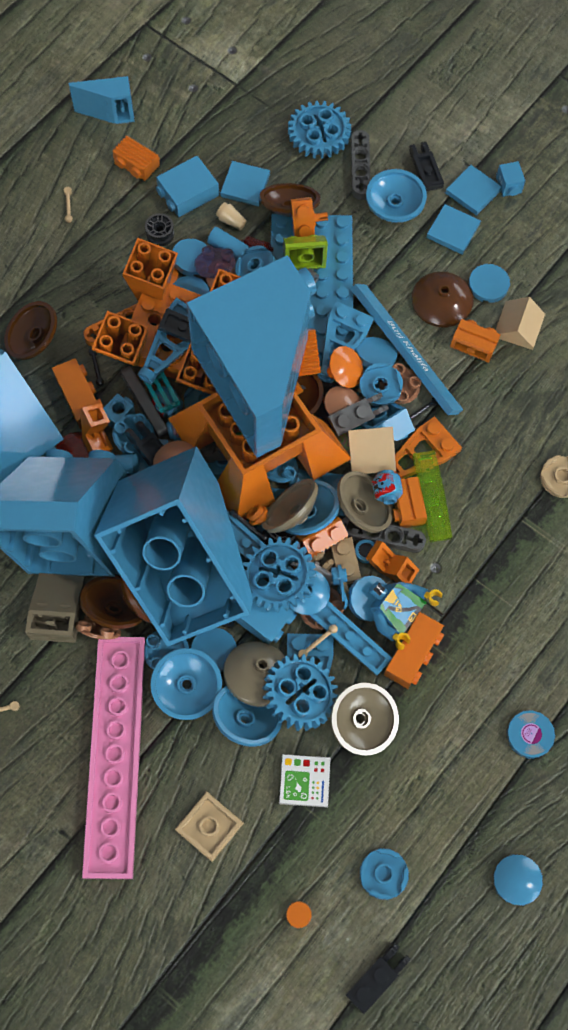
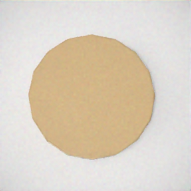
(555, 476)

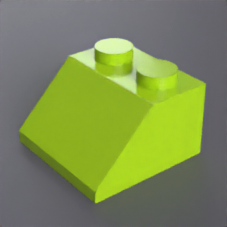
(306, 251)

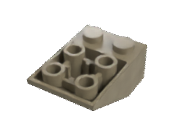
(55, 608)

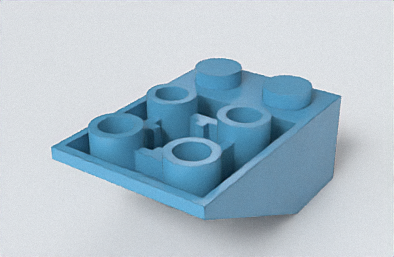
(104, 99)

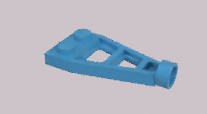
(350, 320)
(161, 338)
(322, 651)

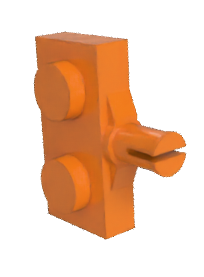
(304, 217)

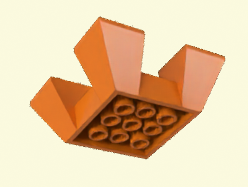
(130, 340)
(245, 476)

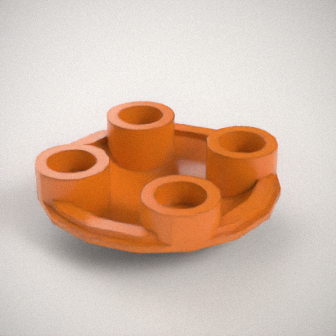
(345, 367)

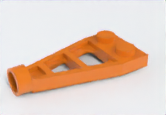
(436, 437)

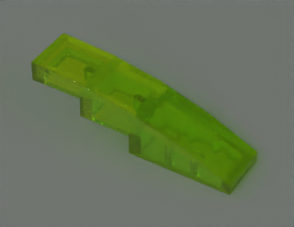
(433, 495)

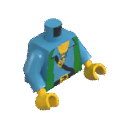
(398, 607)

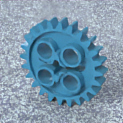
(332, 127)
(285, 555)
(286, 674)

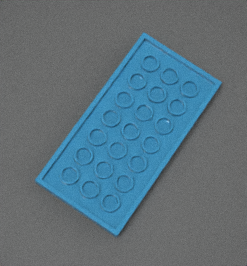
(334, 280)

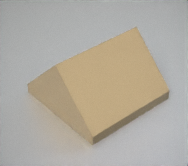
(520, 322)

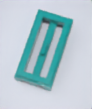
(162, 376)

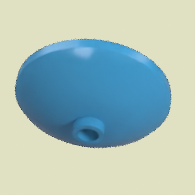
(396, 187)
(323, 511)
(169, 678)
(259, 724)

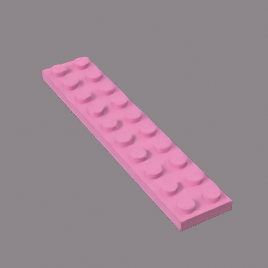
(114, 759)

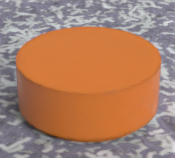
(298, 914)

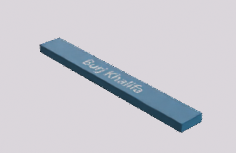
(407, 349)

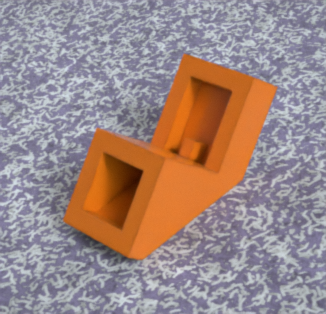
(93, 424)
(393, 566)

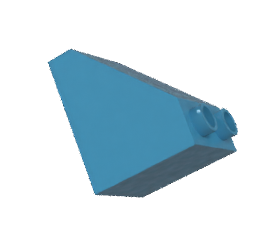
(253, 346)
(23, 421)
(54, 510)
(176, 547)

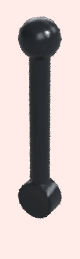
(99, 382)
(433, 403)
(263, 537)

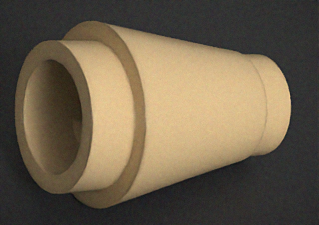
(230, 216)

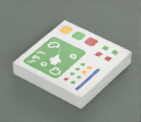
(305, 781)

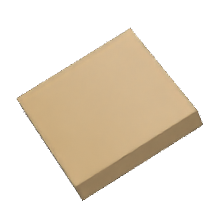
(372, 450)
(209, 826)

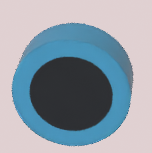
(362, 549)

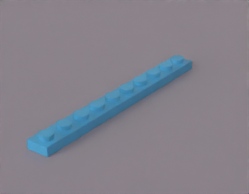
(348, 633)

